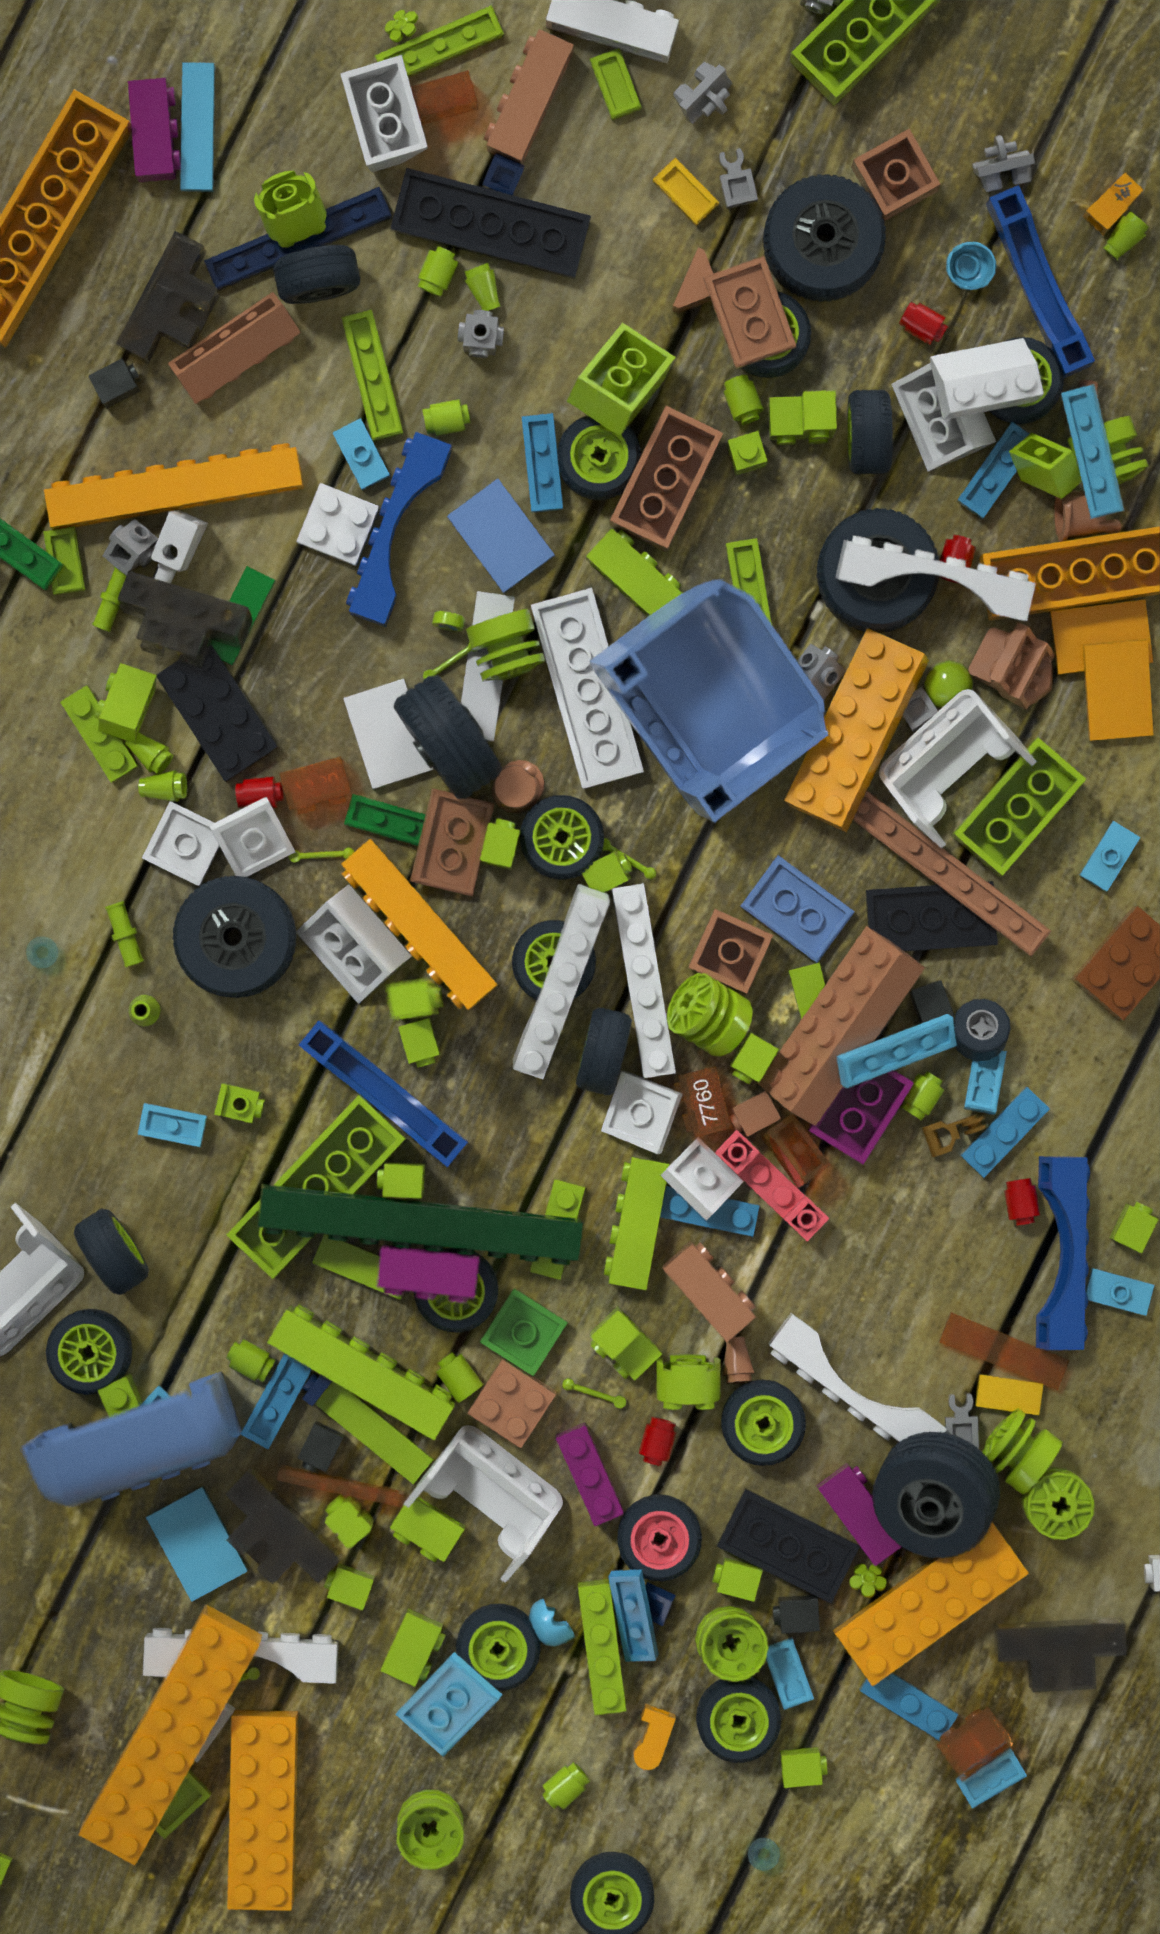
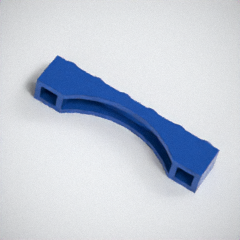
(1024, 250)
(422, 467)
(383, 1093)
(1062, 1318)

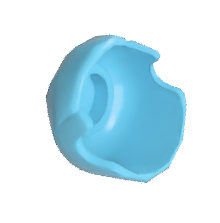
(970, 265)
(547, 1630)

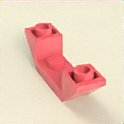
(771, 1185)

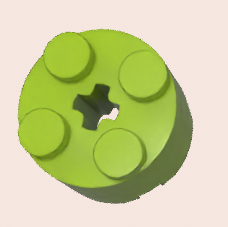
(290, 208)
(688, 1381)

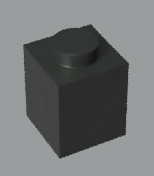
(115, 382)
(931, 1001)
(320, 1448)
(797, 1614)

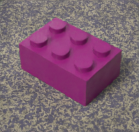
(862, 1114)
(428, 1273)

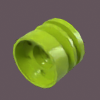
(1118, 434)
(505, 645)
(709, 1014)
(1024, 1454)
(1052, 1486)
(749, 1647)
(25, 1701)
(435, 1846)

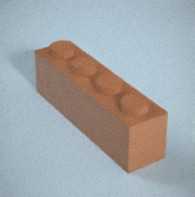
(530, 96)
(234, 348)

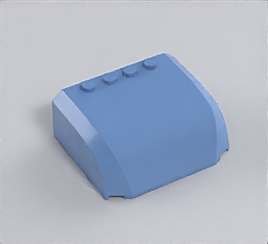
(713, 695)
(135, 1445)

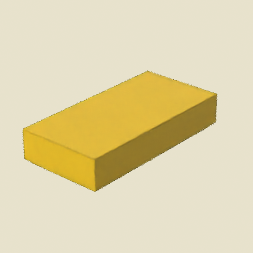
(686, 192)
(1009, 1394)

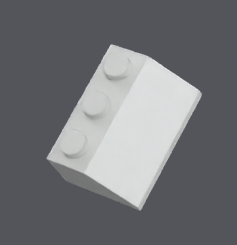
(384, 113)
(986, 378)
(936, 438)
(353, 943)

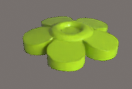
(402, 25)
(867, 1579)

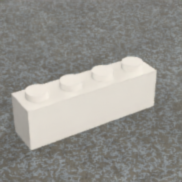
(616, 25)

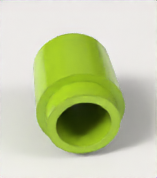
(437, 271)
(742, 399)
(446, 417)
(923, 1095)
(250, 1360)
(565, 1786)

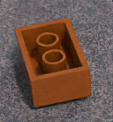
(1123, 964)

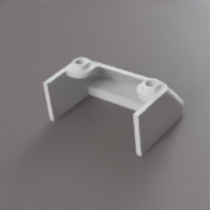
(942, 754)
(33, 1280)
(497, 1487)

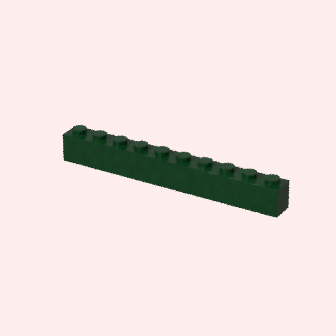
(419, 1223)

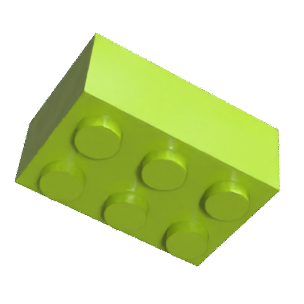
(620, 379)

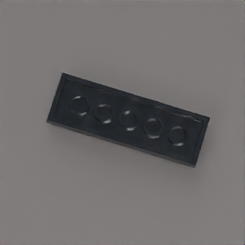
(490, 223)

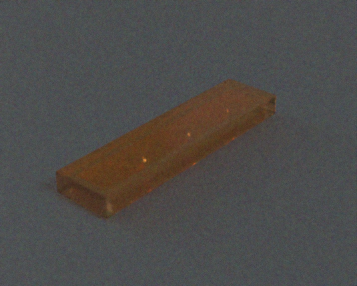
(1004, 1350)
(341, 1486)

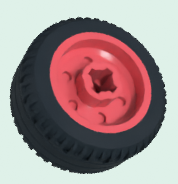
(675, 1522)

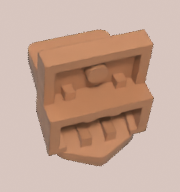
(1014, 665)

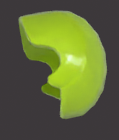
(946, 681)

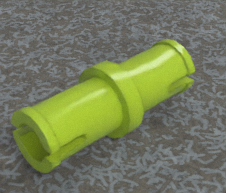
(109, 605)
(124, 934)

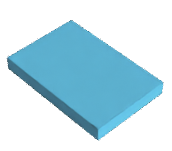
(197, 1543)
(448, 1704)

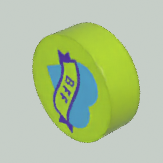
(448, 621)

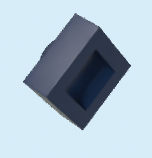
(503, 174)
(315, 1387)
(659, 1602)

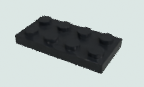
(218, 714)
(925, 919)
(788, 1545)

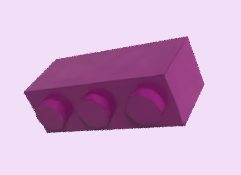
(153, 129)
(589, 1474)
(854, 1507)

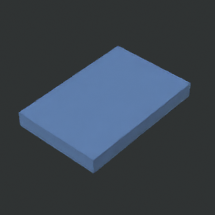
(500, 535)
(797, 909)

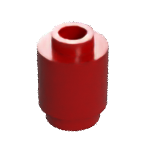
(923, 323)
(959, 548)
(258, 788)
(1022, 1201)
(658, 1441)

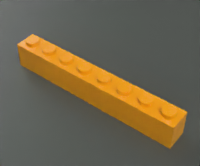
(174, 488)

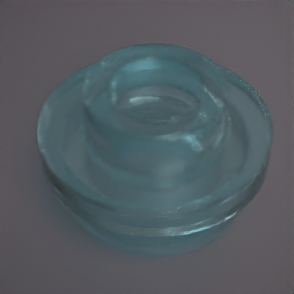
(34, 945)
(763, 1864)

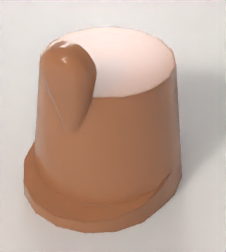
(1074, 519)
(518, 787)

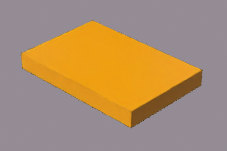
(1096, 625)
(1118, 690)

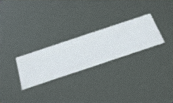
(484, 697)

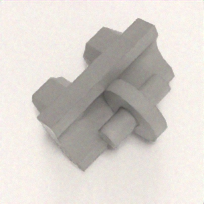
(707, 95)
(1018, 163)

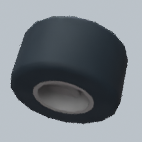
(983, 1018)

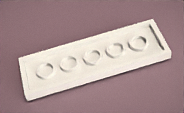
(592, 719)

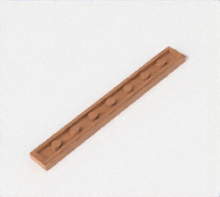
(950, 874)

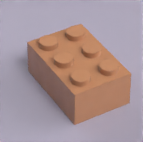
(710, 1290)

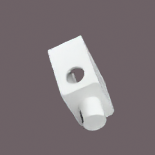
(185, 534)

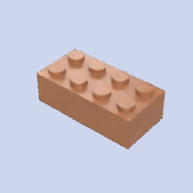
(666, 479)

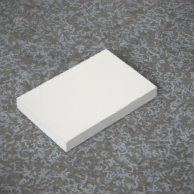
(382, 736)

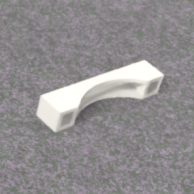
(1001, 594)
(643, 980)
(561, 982)
(803, 1347)
(308, 1659)

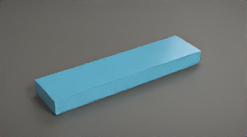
(197, 127)
(1092, 451)
(896, 1051)

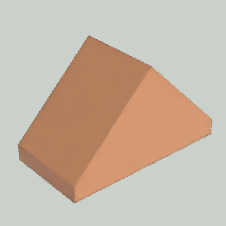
(693, 289)

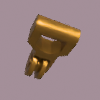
(972, 1122)

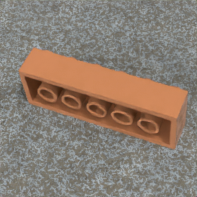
(842, 1018)

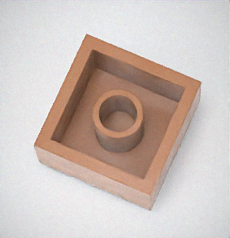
(896, 174)
(730, 951)
(512, 1402)

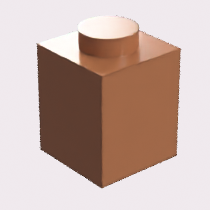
(754, 1114)

